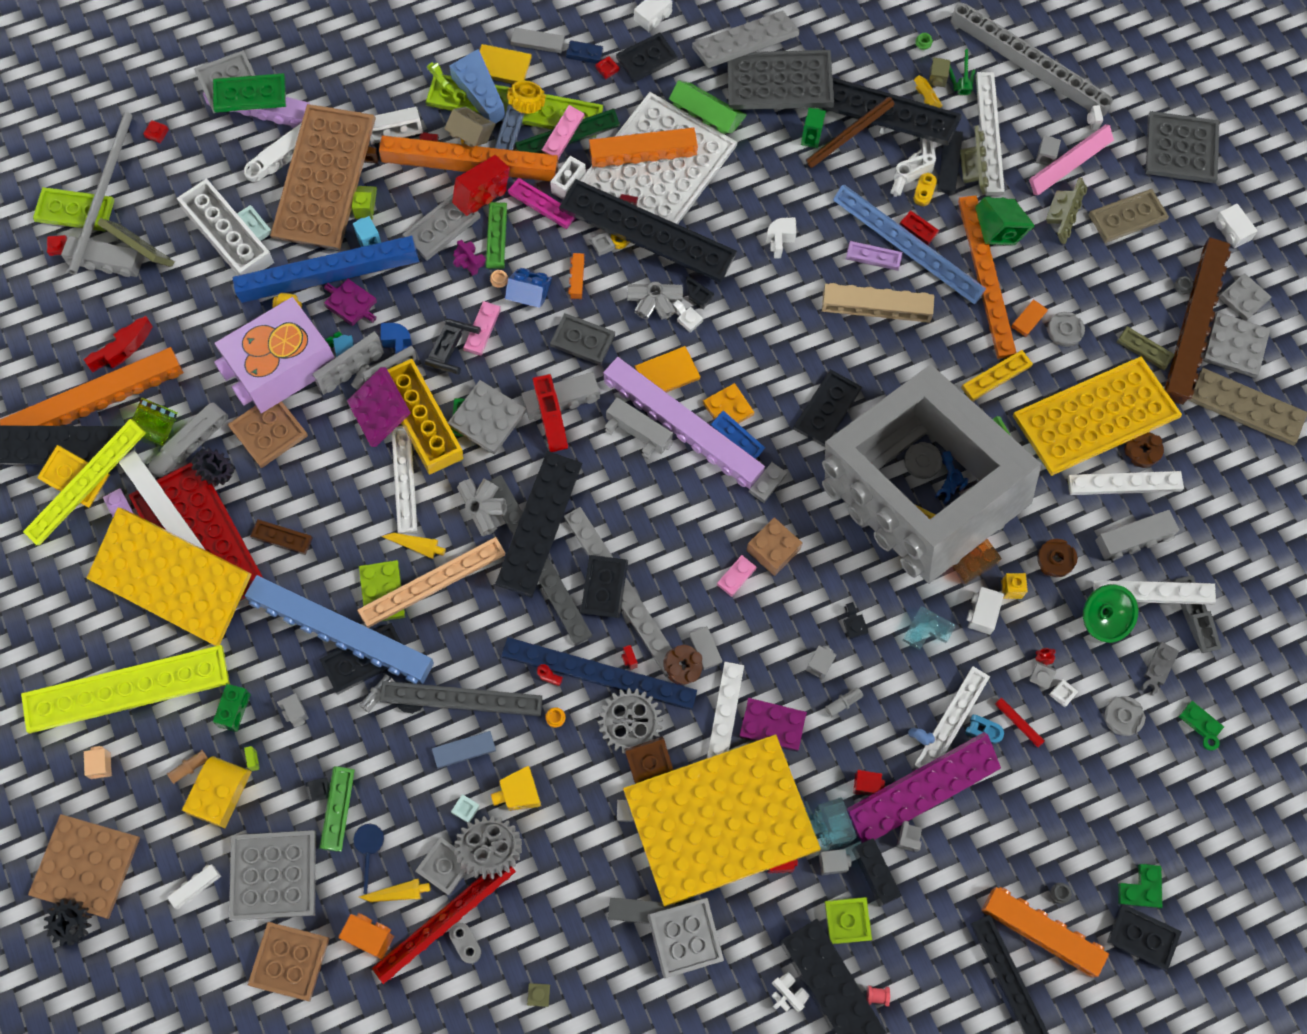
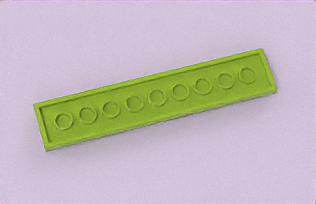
(545, 118)

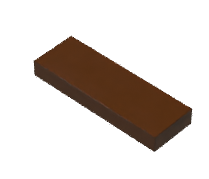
(281, 537)

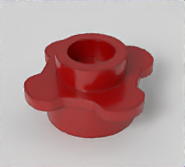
(1045, 656)

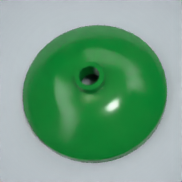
(1119, 615)

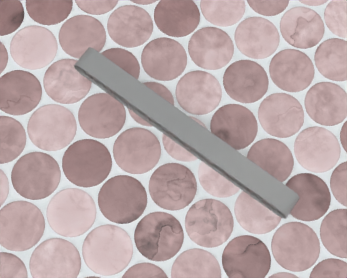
(1030, 58)

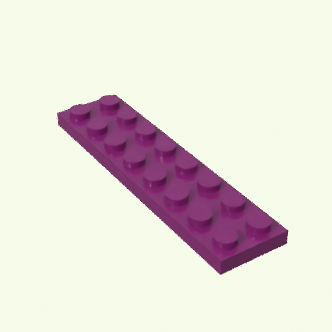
(924, 788)

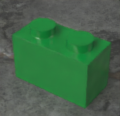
(813, 127)

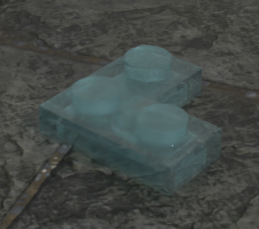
(928, 623)

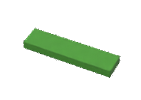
(496, 235)
(337, 809)

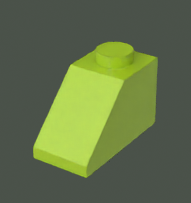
(364, 202)

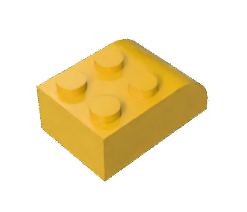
(216, 791)

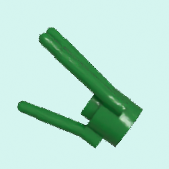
(964, 85)

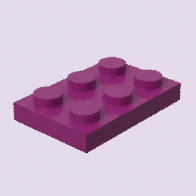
(769, 719)

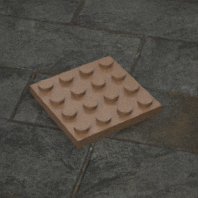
(85, 865)

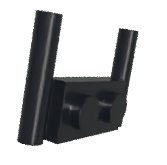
(447, 343)

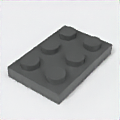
(582, 339)

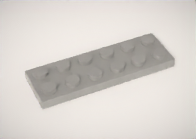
(745, 39)

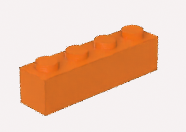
(576, 279)

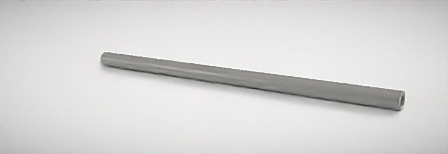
(99, 194)

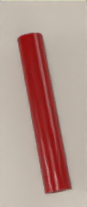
(1019, 722)

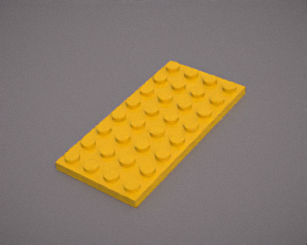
(1096, 415)
(169, 576)

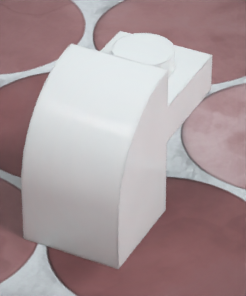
(781, 231)

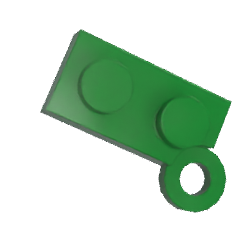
(1202, 723)

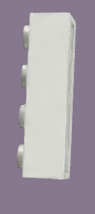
(194, 886)

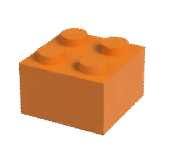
(366, 936)

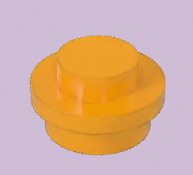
(555, 717)

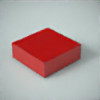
(607, 67)

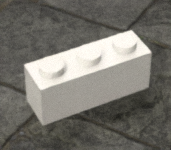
(396, 124)

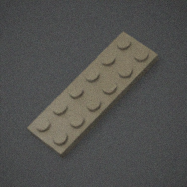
(1248, 406)

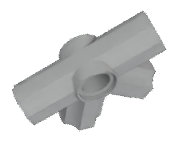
(659, 302)
(487, 504)

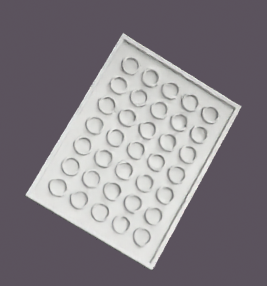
(665, 185)

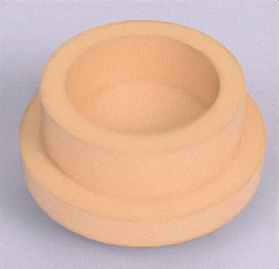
(499, 278)

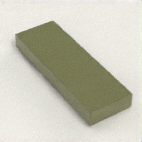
(1145, 347)

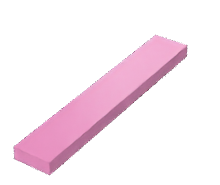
(1071, 159)

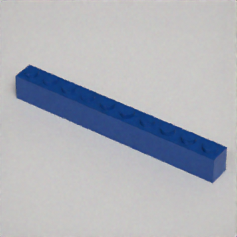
(325, 269)

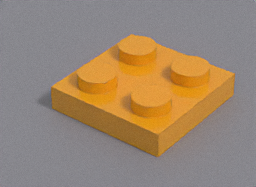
(730, 401)

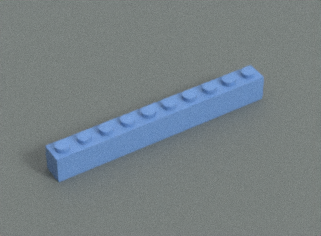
(339, 629)

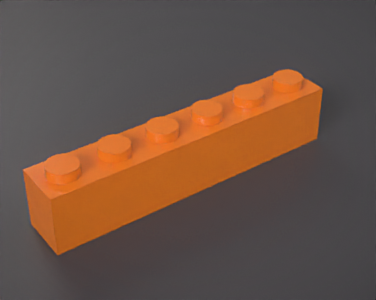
(643, 147)
(1045, 932)

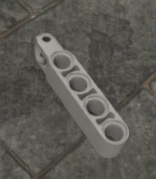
(188, 440)

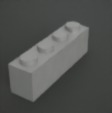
(105, 257)
(569, 392)
(1137, 535)

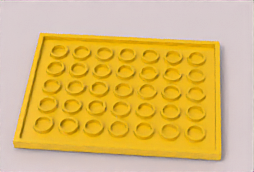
(721, 820)

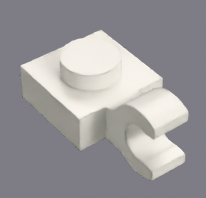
(687, 318)

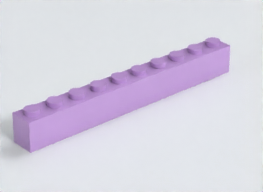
(683, 422)

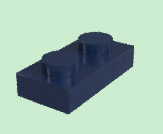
(584, 52)

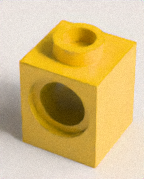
(1014, 585)

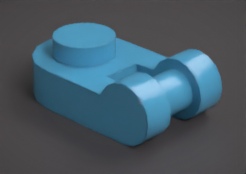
(993, 729)

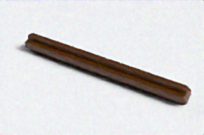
(851, 131)

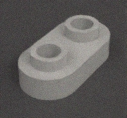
(465, 942)

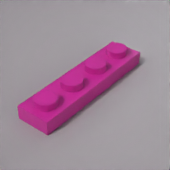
(540, 202)

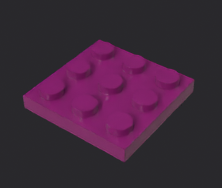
(378, 407)

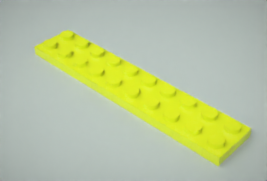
(124, 689)

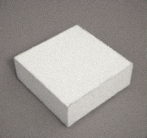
(1063, 693)

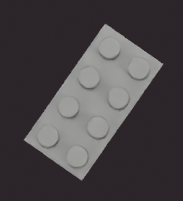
(440, 228)
(348, 363)

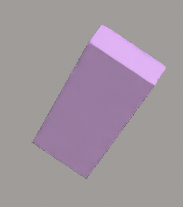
(874, 255)

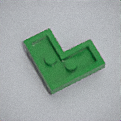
(1147, 892)

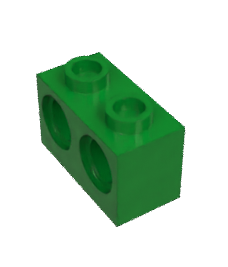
(231, 708)

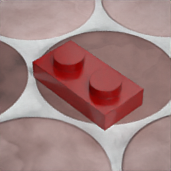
(919, 227)

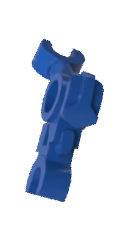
(953, 480)

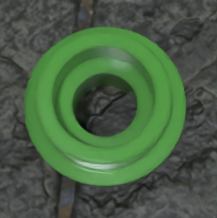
(924, 37)

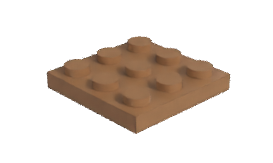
(267, 433)
(288, 961)

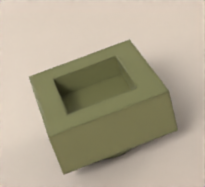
(538, 995)

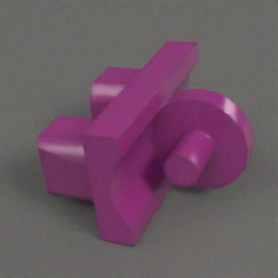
(465, 257)

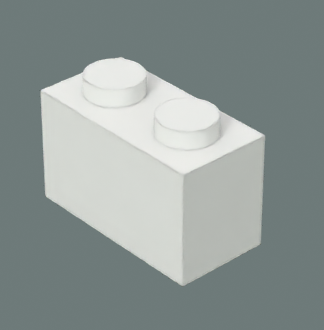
(652, 12)
(565, 177)
(1235, 226)
(985, 610)

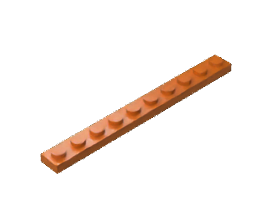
(987, 277)

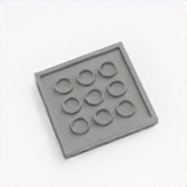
(272, 875)

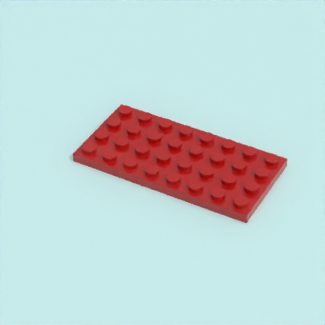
(204, 515)

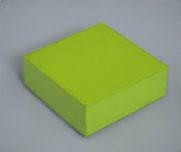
(252, 758)

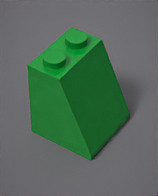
(1002, 221)

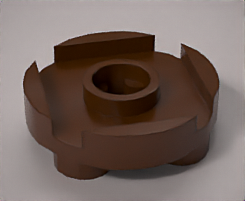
(1152, 455)
(1049, 565)
(674, 670)

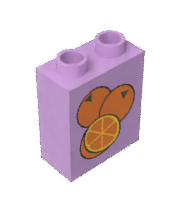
(273, 355)

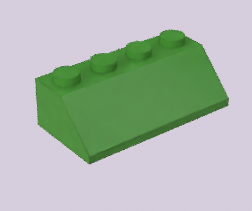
(706, 106)

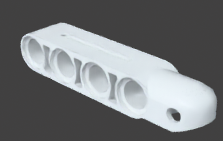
(272, 157)

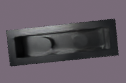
(876, 872)

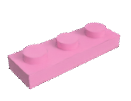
(563, 131)
(486, 320)

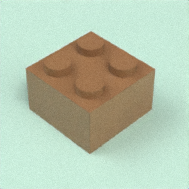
(774, 546)

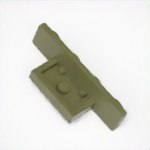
(973, 162)
(1065, 208)

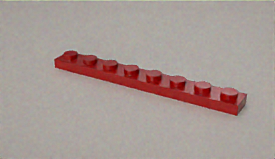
(438, 925)

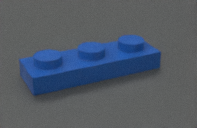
(737, 434)

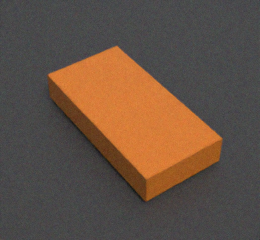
(1029, 318)

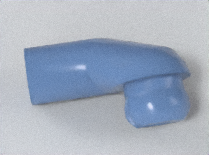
(921, 736)

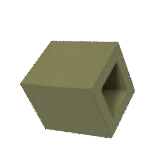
(939, 72)

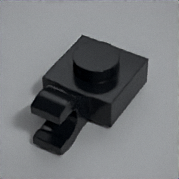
(854, 625)

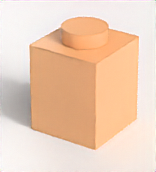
(97, 763)

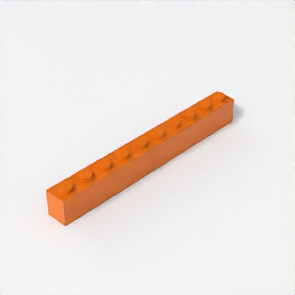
(464, 157)
(100, 392)

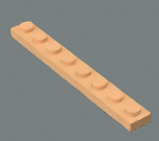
(431, 582)

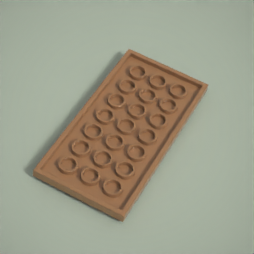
(323, 177)

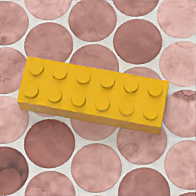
(426, 423)

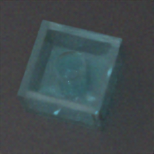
(834, 824)

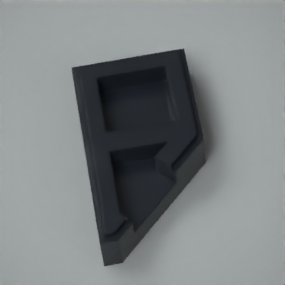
(697, 293)

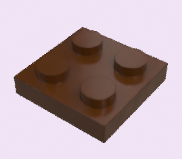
(648, 759)

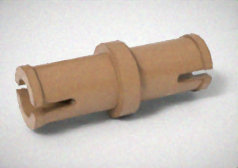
(187, 766)

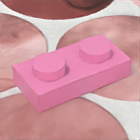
(736, 576)

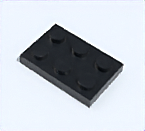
(646, 57)
(604, 586)
(1144, 937)

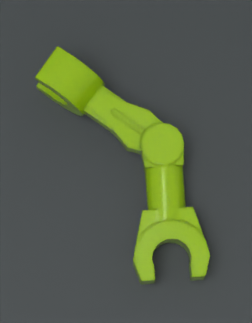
(436, 71)

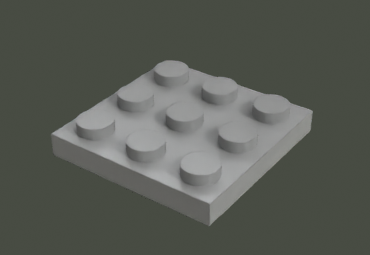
(229, 66)
(1236, 345)
(487, 417)
(685, 938)

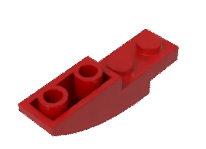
(127, 342)
(550, 413)

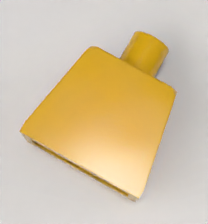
(517, 791)

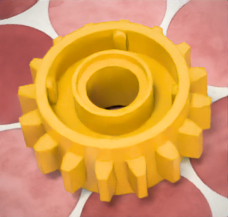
(526, 97)

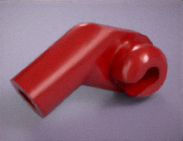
(547, 675)

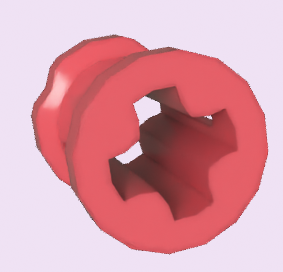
(878, 995)

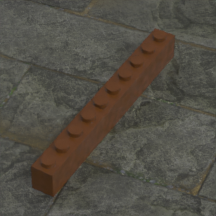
(1196, 320)

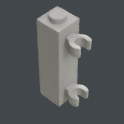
(638, 425)

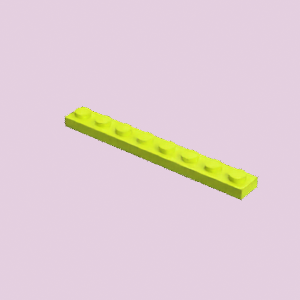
(84, 482)

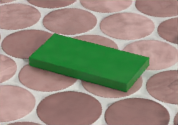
(249, 92)

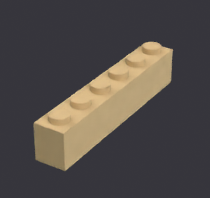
(878, 302)

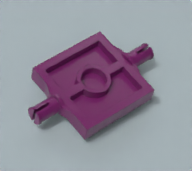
(350, 302)

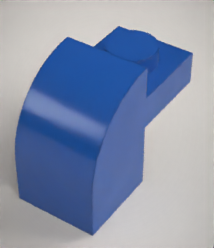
(395, 336)

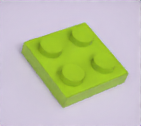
(848, 920)

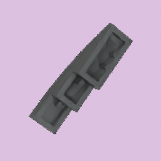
(1200, 622)
(634, 910)

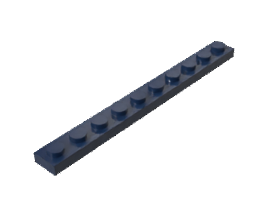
(599, 673)

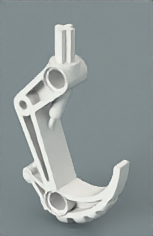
(914, 166)

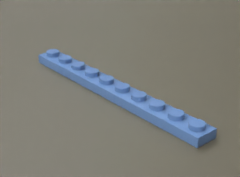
(909, 244)

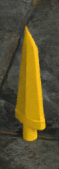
(419, 544)
(403, 891)

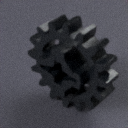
(212, 466)
(60, 929)

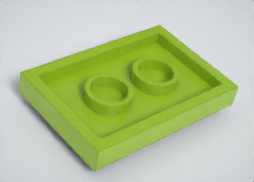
(380, 580)

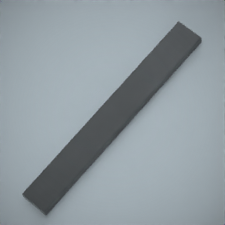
(461, 698)

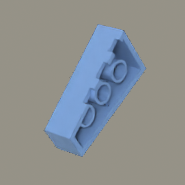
(474, 78)

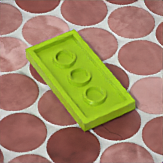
(69, 208)

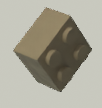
(469, 126)

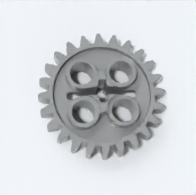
(630, 702)
(488, 847)

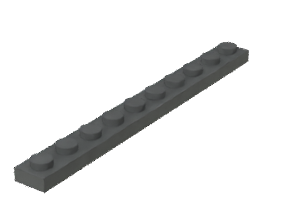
(549, 578)

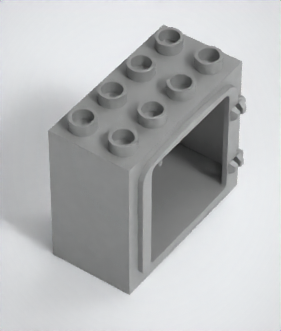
(935, 408)

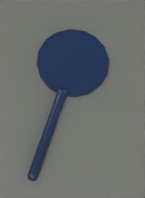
(368, 840)

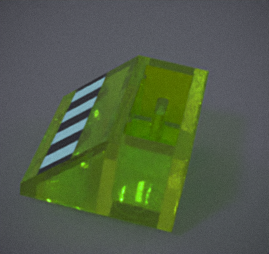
(154, 420)

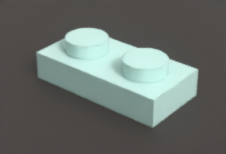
(255, 222)

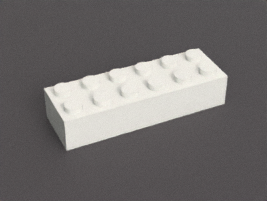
(224, 229)

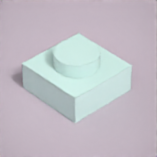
(465, 808)

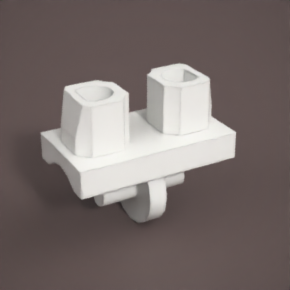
(796, 1000)

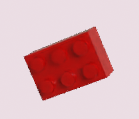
(480, 185)

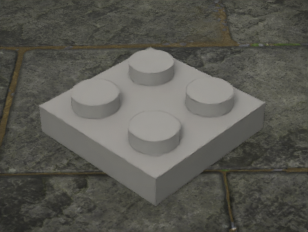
(1245, 297)
(441, 867)

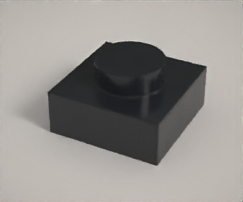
(317, 789)

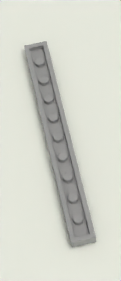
(631, 603)

